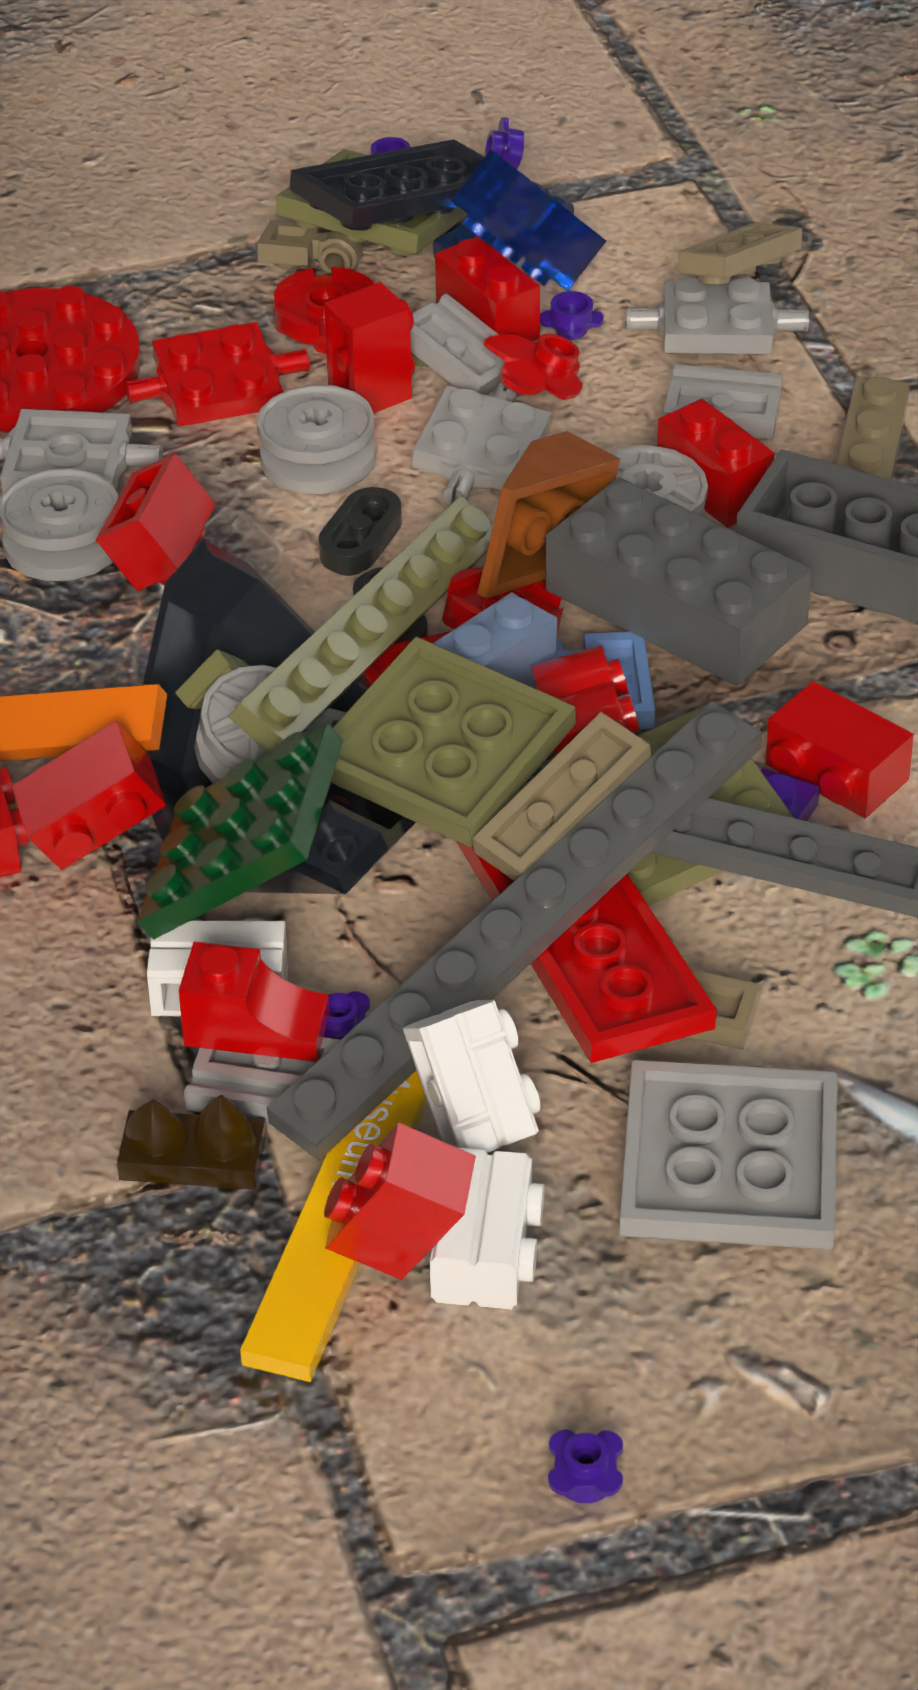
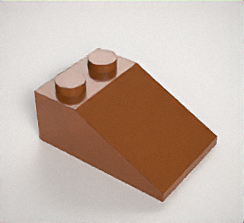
(540, 493)

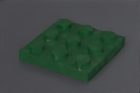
(241, 830)

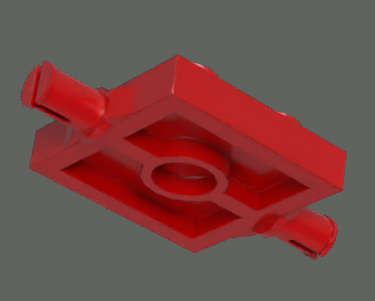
(216, 373)

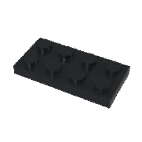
(388, 183)

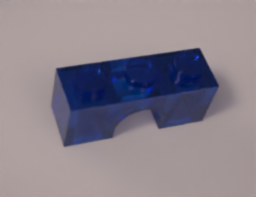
(526, 223)

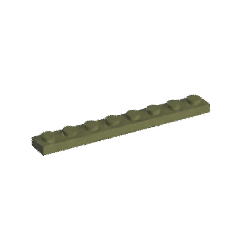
(364, 627)

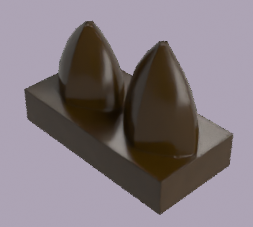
(192, 1149)

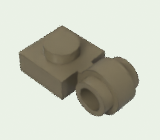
(295, 246)

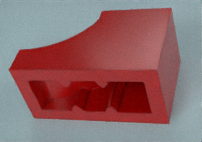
(244, 1007)

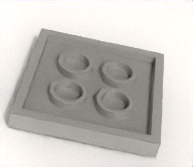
(730, 1155)

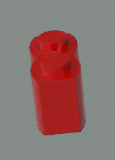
(589, 685)

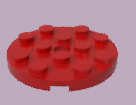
(71, 351)

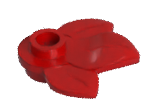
(538, 366)

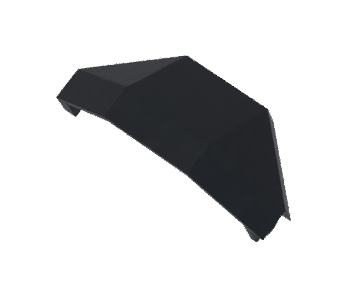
(229, 607)

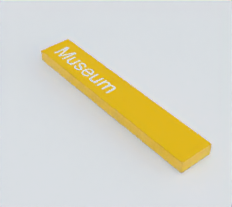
(311, 1280)

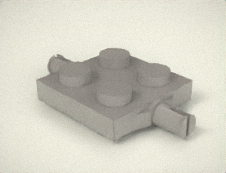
(717, 317)
(477, 438)
(72, 440)

